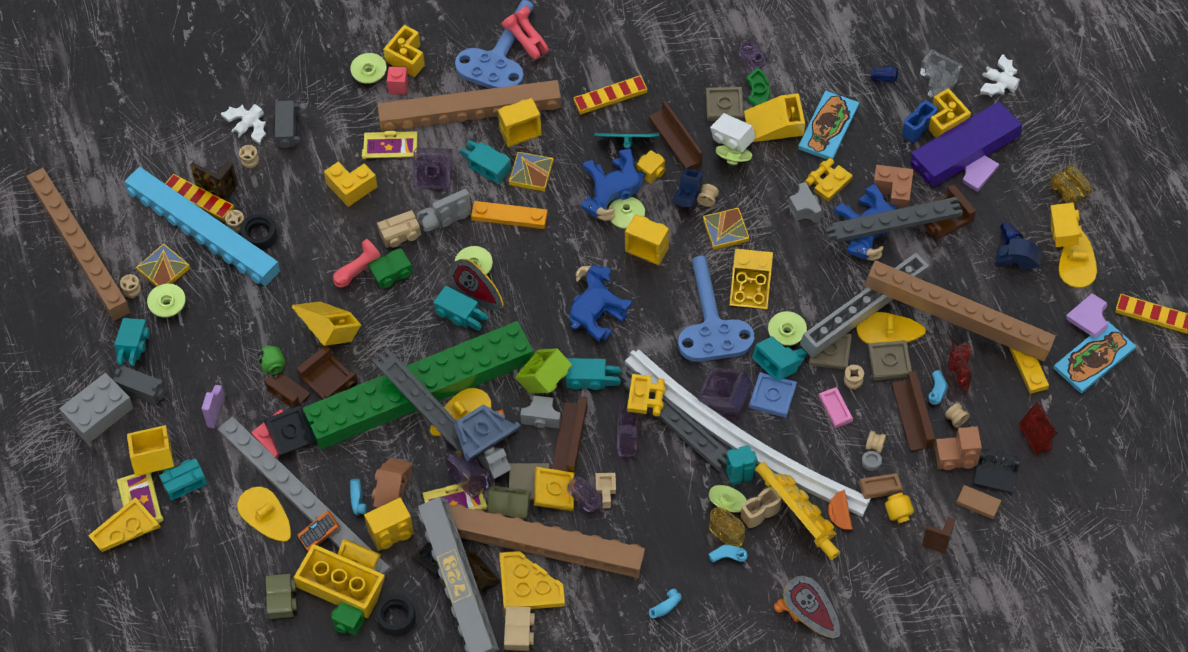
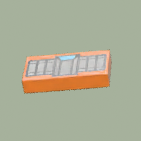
(319, 530)

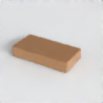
(880, 486)
(978, 502)

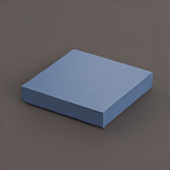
(772, 396)

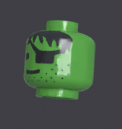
(271, 360)

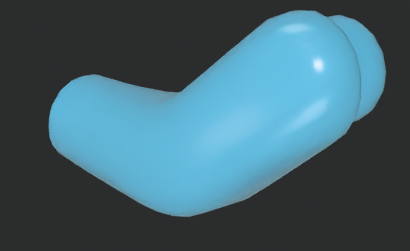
(939, 389)
(357, 497)
(729, 551)
(667, 605)

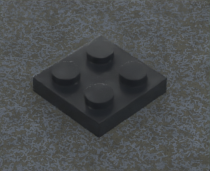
(289, 430)

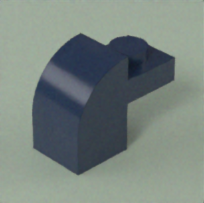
(688, 188)
(1019, 251)

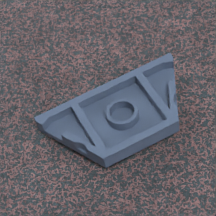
(482, 430)

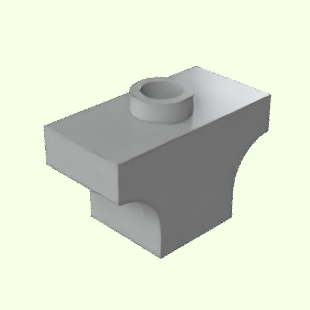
(805, 204)
(541, 413)
(495, 461)

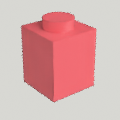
(397, 80)

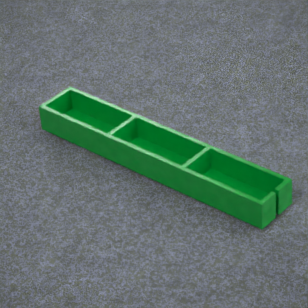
(441, 374)

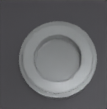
(871, 460)

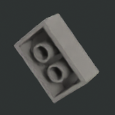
(96, 408)

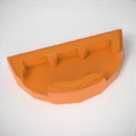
(839, 511)

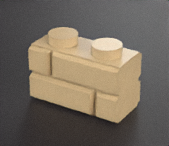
(399, 229)

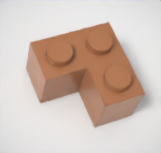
(895, 182)
(959, 451)
(391, 481)

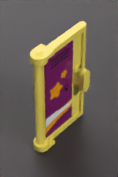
(379, 146)
(143, 489)
(456, 497)

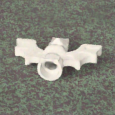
(1003, 79)
(249, 119)

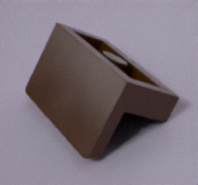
(286, 390)
(938, 539)

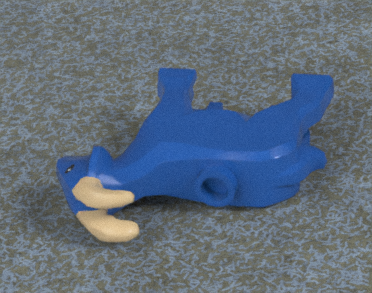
(612, 186)
(877, 204)
(595, 301)

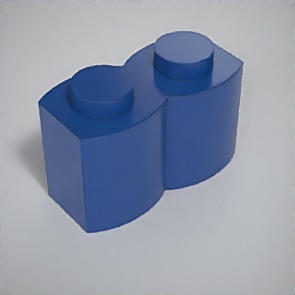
(918, 121)

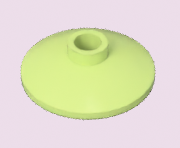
(365, 63)
(733, 156)
(624, 217)
(478, 255)
(164, 294)
(787, 321)
(727, 498)

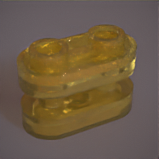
(1071, 184)
(726, 527)

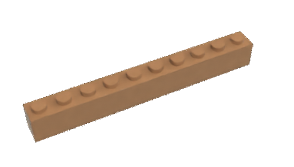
(465, 105)
(78, 244)
(960, 310)
(548, 541)

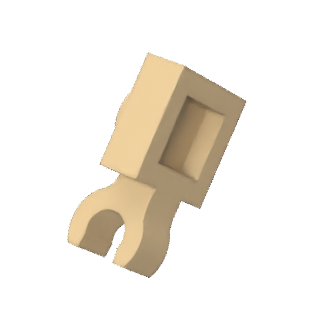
(605, 485)

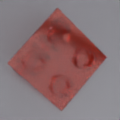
(959, 364)
(1038, 429)

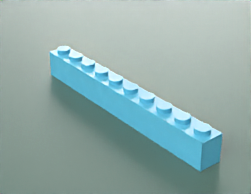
(202, 226)

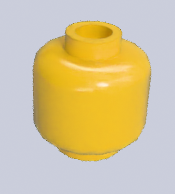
(899, 507)

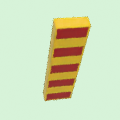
(610, 95)
(203, 199)
(1152, 313)

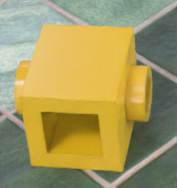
(652, 166)

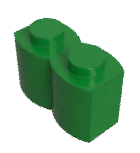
(390, 268)

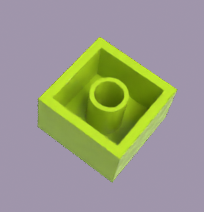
(543, 371)

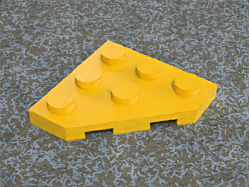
(528, 584)

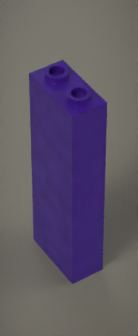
(965, 144)

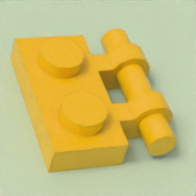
(832, 183)
(639, 395)

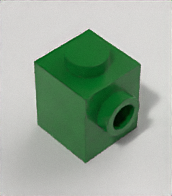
(347, 619)

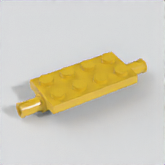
(798, 502)

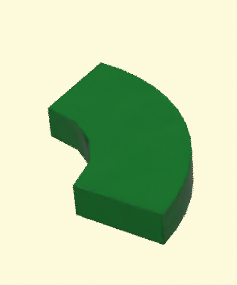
(759, 87)

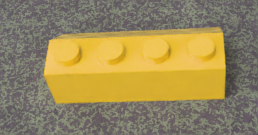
(339, 580)

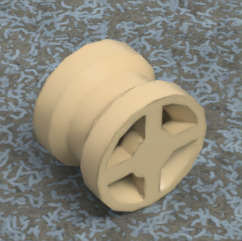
(251, 152)
(707, 195)
(234, 216)
(127, 282)
(856, 381)
(957, 415)
(875, 441)

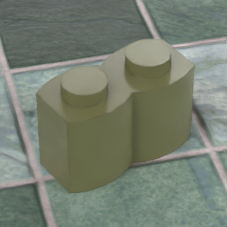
(509, 501)
(280, 596)

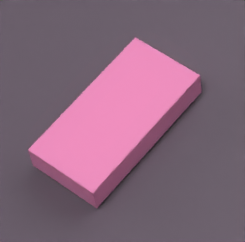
(835, 407)

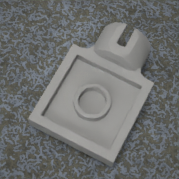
(445, 211)

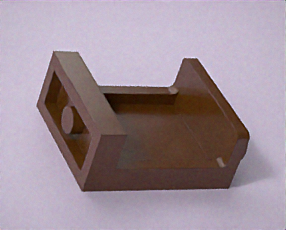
(945, 227)
(326, 374)

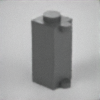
(286, 123)
(140, 385)

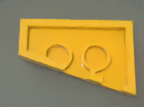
(124, 525)

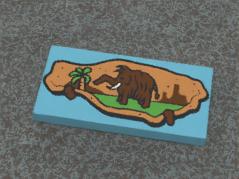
(828, 125)
(1094, 358)

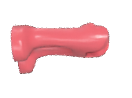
(535, 43)
(345, 274)

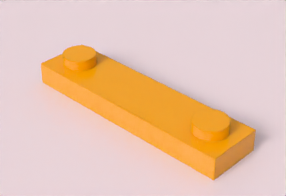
(509, 214)

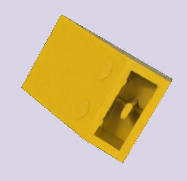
(777, 118)
(751, 278)
(328, 322)

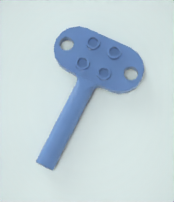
(492, 67)
(713, 337)

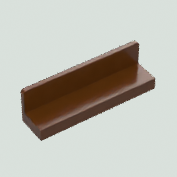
(676, 137)
(913, 413)
(570, 435)

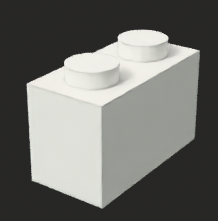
(732, 132)

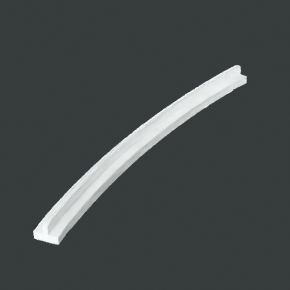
(735, 438)

